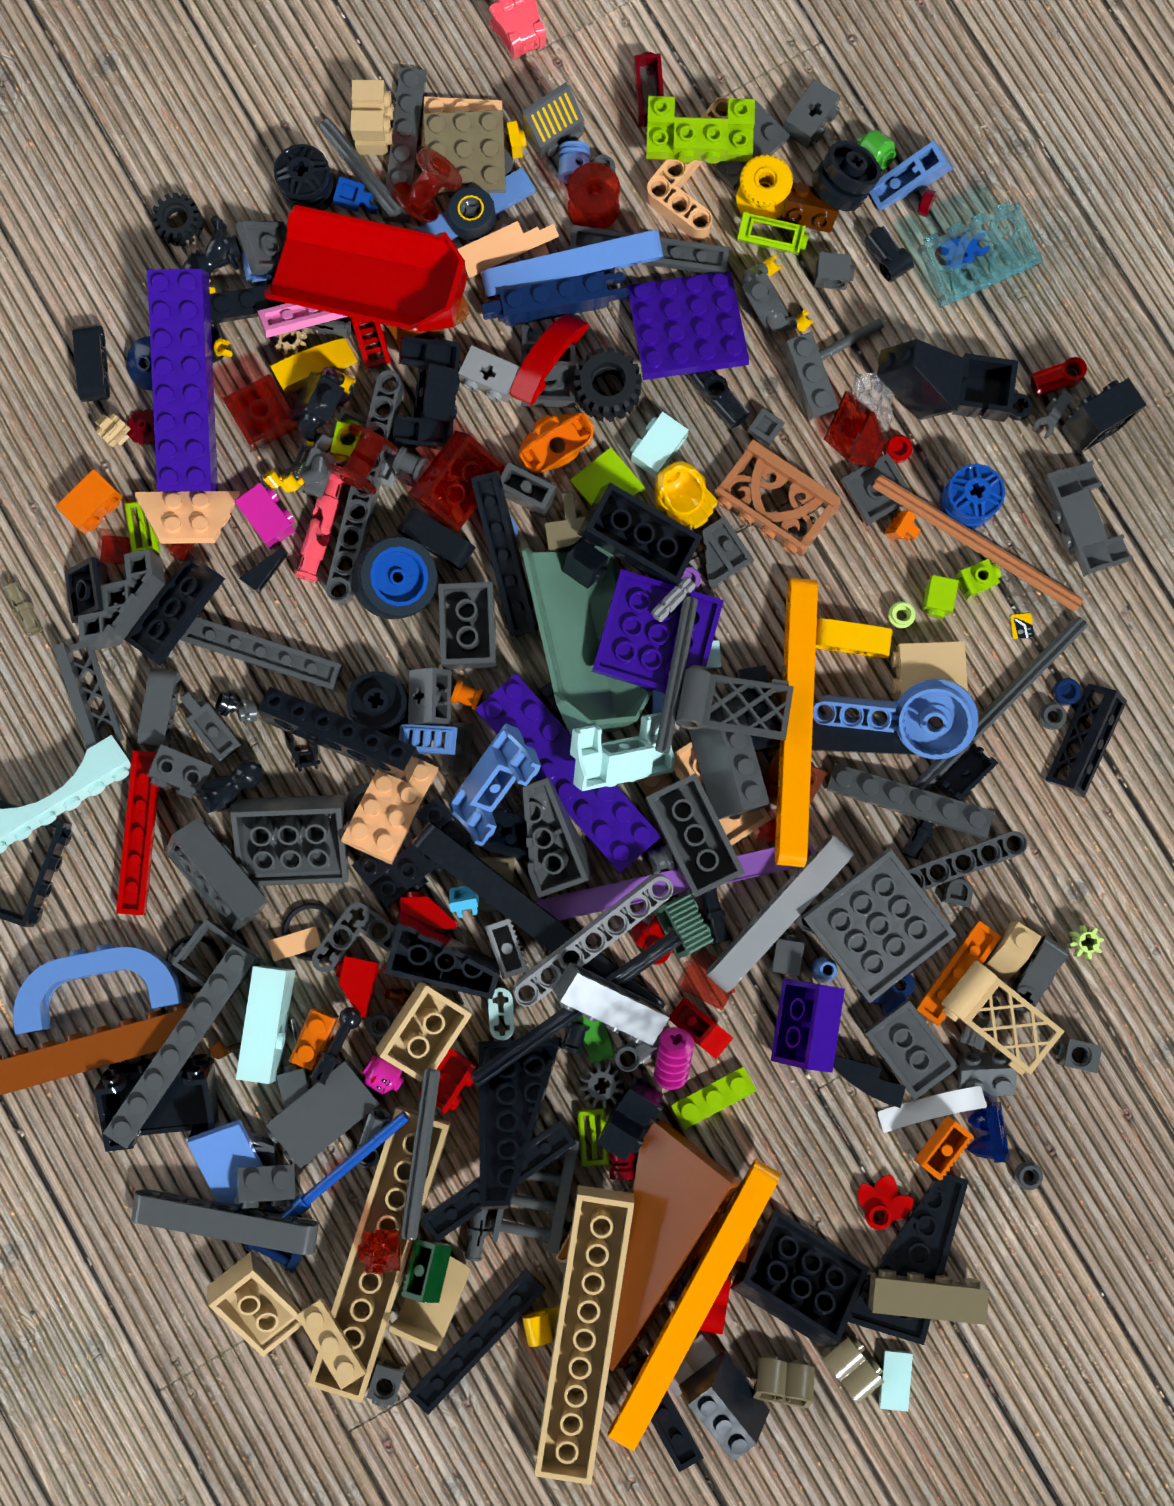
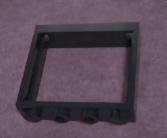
(43, 884)

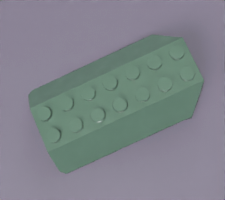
(571, 631)

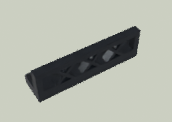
(1095, 741)

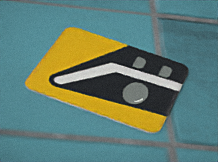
(1022, 626)

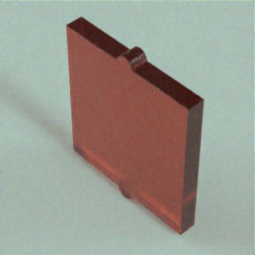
(702, 986)

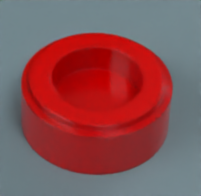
(899, 448)

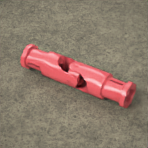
(321, 523)

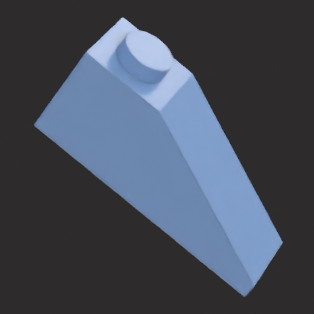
(911, 175)

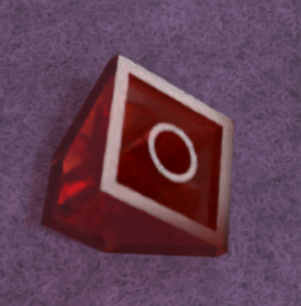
(855, 432)

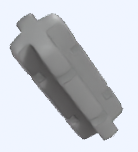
(673, 599)

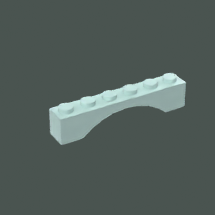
(100, 767)

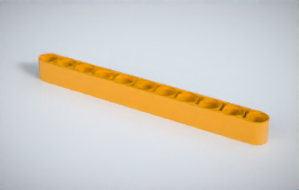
(796, 750)
(693, 1305)

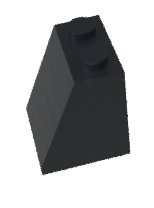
(922, 377)

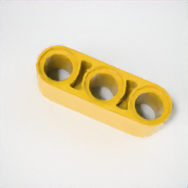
(853, 638)

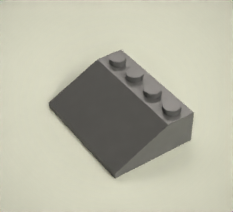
(291, 839)

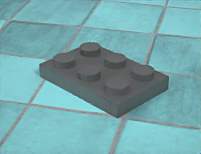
(911, 1049)

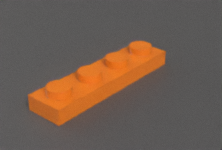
(975, 946)

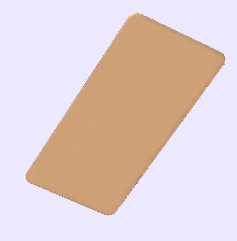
(294, 943)

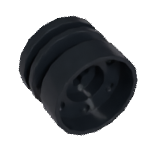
(304, 177)

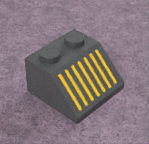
(553, 121)

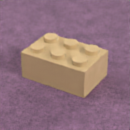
(423, 1031)

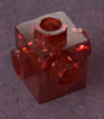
(380, 1251)

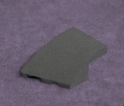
(560, 380)

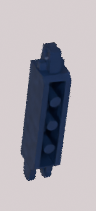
(555, 298)

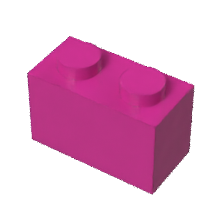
(265, 516)

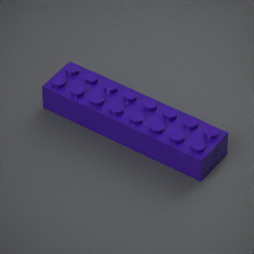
(182, 380)
(599, 813)

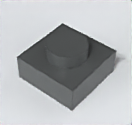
(766, 427)

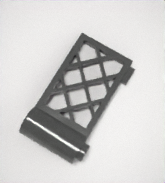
(698, 695)

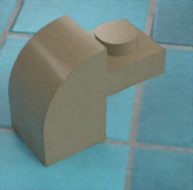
(563, 534)

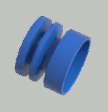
(968, 508)

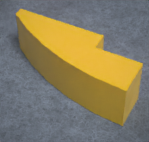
(295, 370)

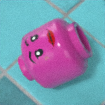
(382, 1075)

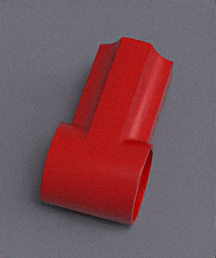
(1056, 377)

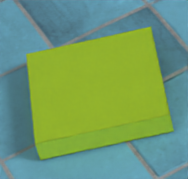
(603, 470)

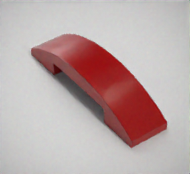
(544, 355)

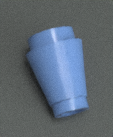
(817, 969)

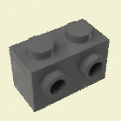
(527, 489)
(178, 771)

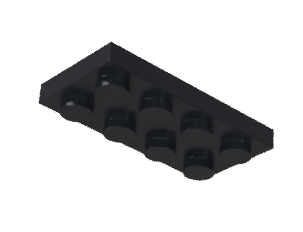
(174, 609)

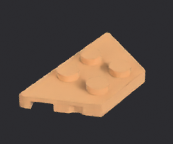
(187, 514)

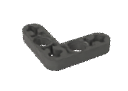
(364, 927)

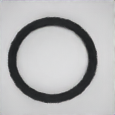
(311, 906)
(185, 939)

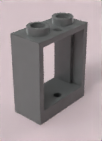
(199, 931)

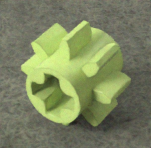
(1082, 935)

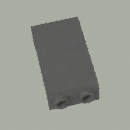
(322, 1114)

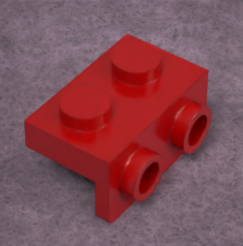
(454, 1074)

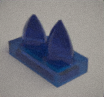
(995, 1143)

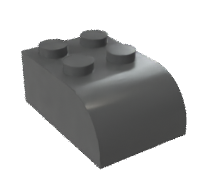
(467, 625)

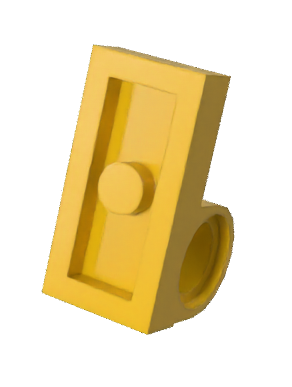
(540, 1325)

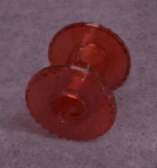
(436, 173)
(593, 196)
(362, 458)

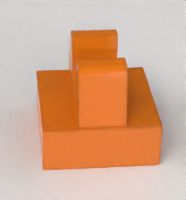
(902, 526)

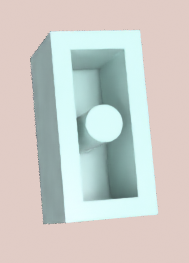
(659, 444)

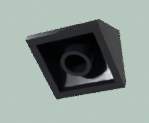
(84, 587)

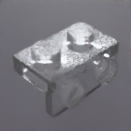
(876, 396)

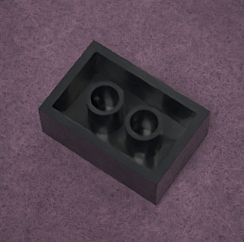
(1102, 415)

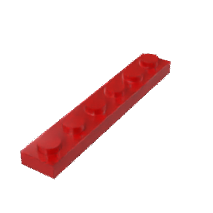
(137, 837)

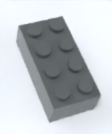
(694, 835)

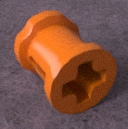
(467, 695)

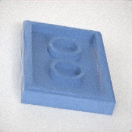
(218, 1156)

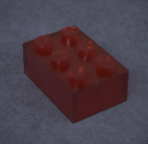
(446, 484)

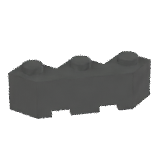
(123, 601)

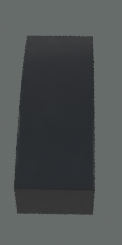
(867, 1079)

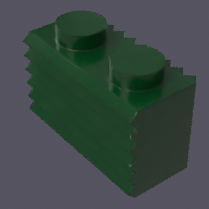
(426, 1271)

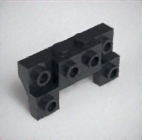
(435, 392)
(412, 865)

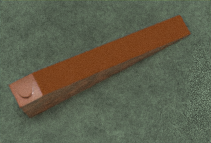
(675, 1208)

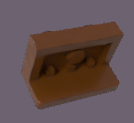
(808, 209)

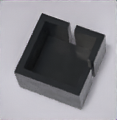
(987, 387)

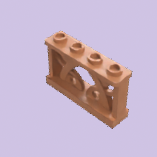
(770, 463)

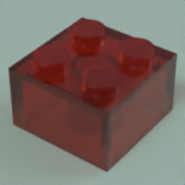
(259, 413)

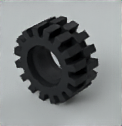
(174, 205)

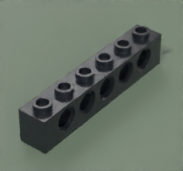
(339, 734)

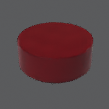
(926, 202)

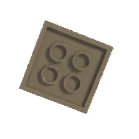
(472, 145)

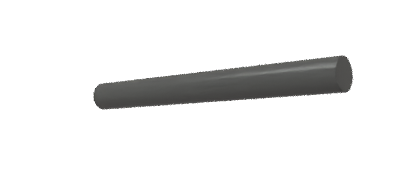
(849, 340)

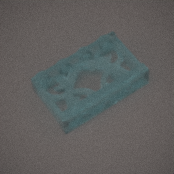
(1014, 261)

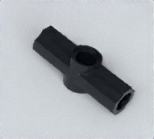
(725, 403)

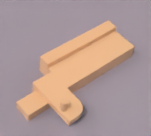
(504, 246)

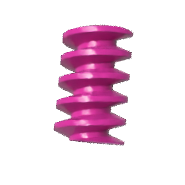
(673, 1058)

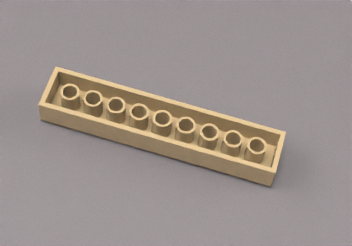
(367, 1300)
(584, 1334)

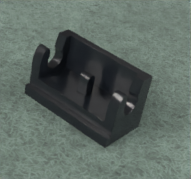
(966, 773)

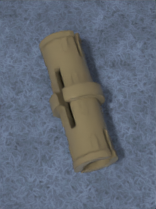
(23, 609)

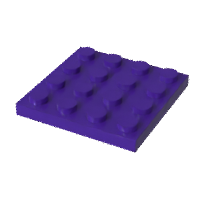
(687, 325)
(640, 647)

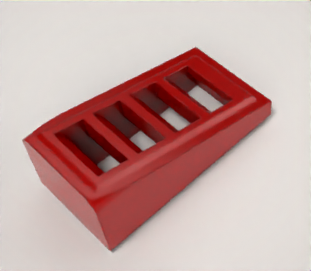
(380, 338)

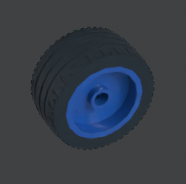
(394, 558)

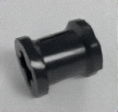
(574, 1037)

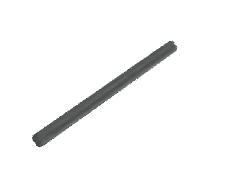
(1007, 697)

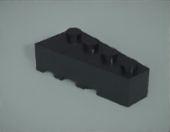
(438, 960)

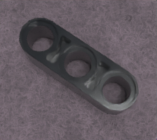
(91, 363)
(436, 538)

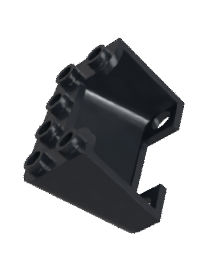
(185, 1106)

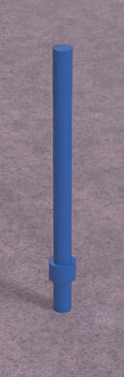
(303, 1201)

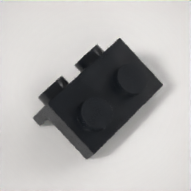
(509, 835)

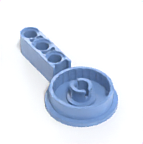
(910, 717)

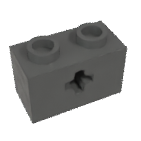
(818, 101)
(429, 697)

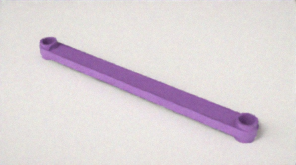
(603, 897)

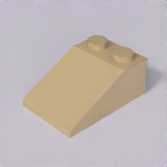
(254, 1304)

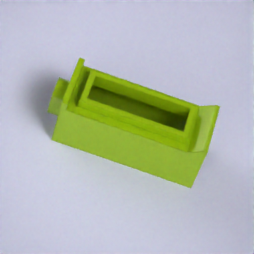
(799, 240)

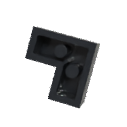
(628, 1120)

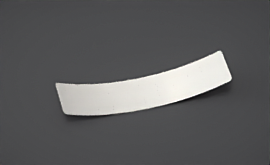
(932, 1107)

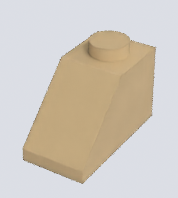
(1012, 950)

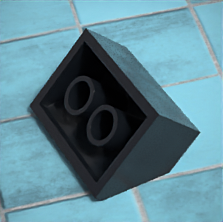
(726, 1405)

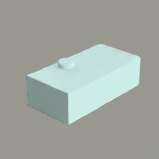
(265, 1024)

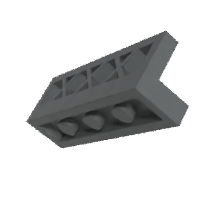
(78, 696)

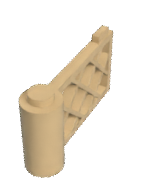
(971, 995)

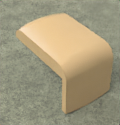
(428, 1322)

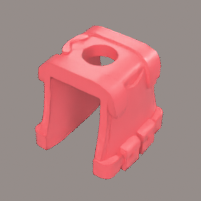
(518, 26)

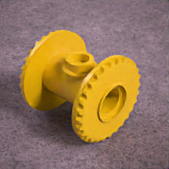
(764, 187)

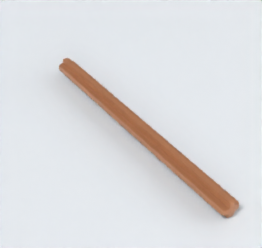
(977, 542)

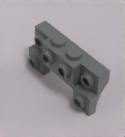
(1080, 521)

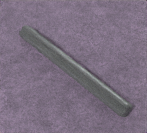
(676, 675)
(420, 1154)

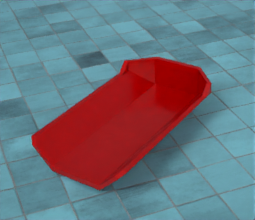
(369, 271)

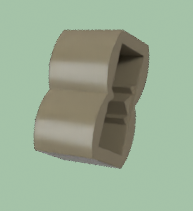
(852, 1368)
(784, 1381)

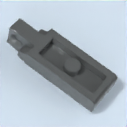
(210, 727)

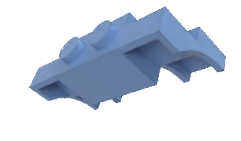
(489, 781)

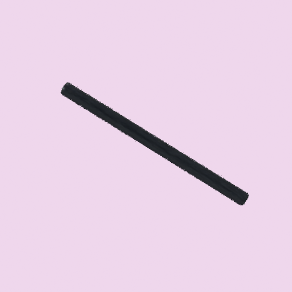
(564, 1016)

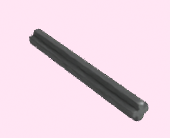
(360, 167)

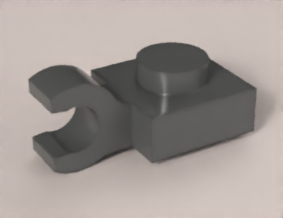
(1055, 409)

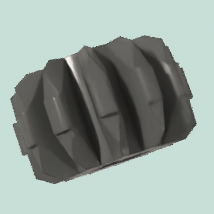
(610, 1089)

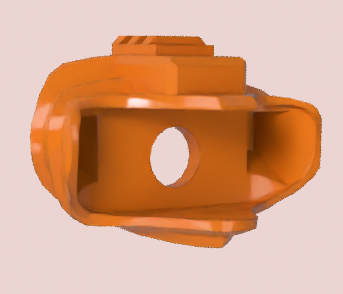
(573, 429)

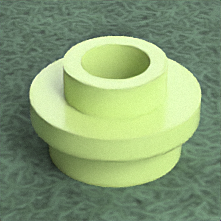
(904, 607)

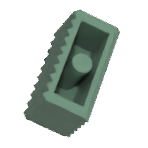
(683, 918)

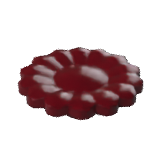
(142, 427)

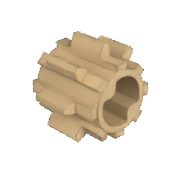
(291, 349)
(112, 429)

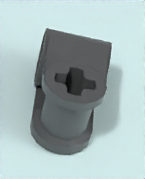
(409, 466)

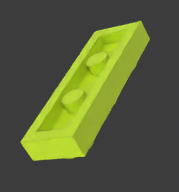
(713, 1097)

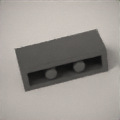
(810, 376)

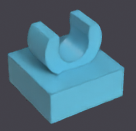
(461, 899)

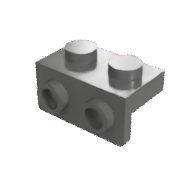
(988, 1071)
(265, 1184)

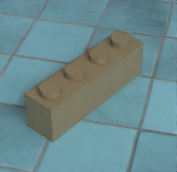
(928, 1298)

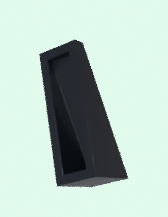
(262, 573)

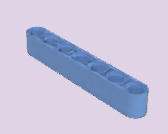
(574, 262)

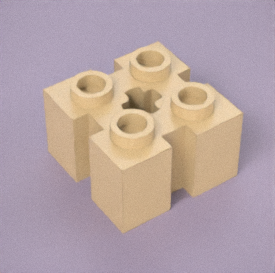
(371, 117)

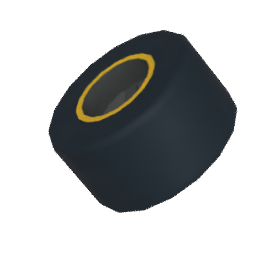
(471, 203)

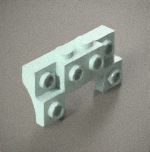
(618, 760)

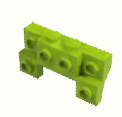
(700, 138)

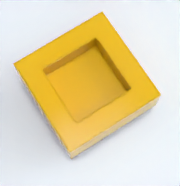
(516, 139)

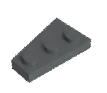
(767, 139)

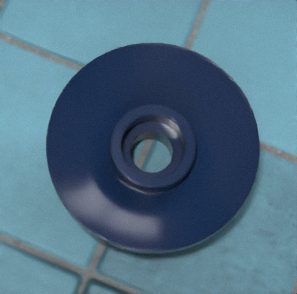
(135, 361)

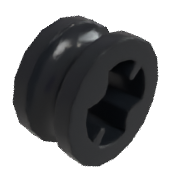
(1025, 400)

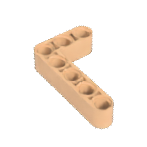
(673, 194)

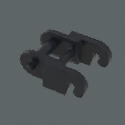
(297, 755)

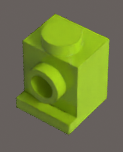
(970, 582)

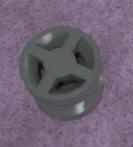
(660, 858)

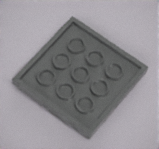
(879, 925)

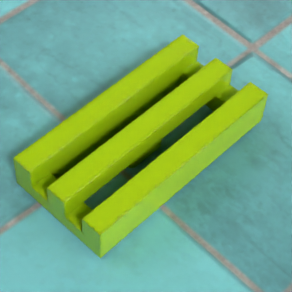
(132, 529)
(591, 1113)

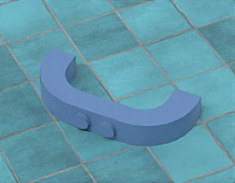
(34, 996)

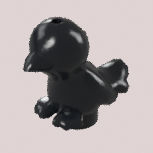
(219, 251)
(223, 791)

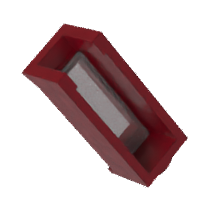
(647, 81)

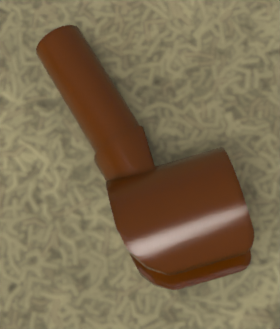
(220, 1051)

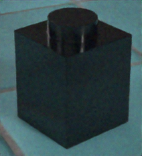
(585, 564)

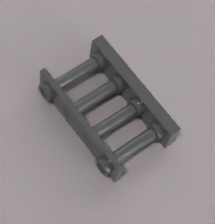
(555, 1207)

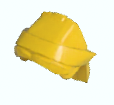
(684, 495)

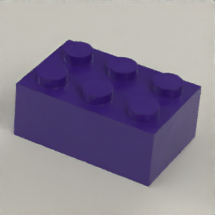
(807, 1025)

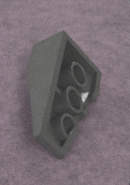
(553, 843)

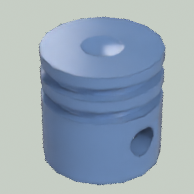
(571, 156)

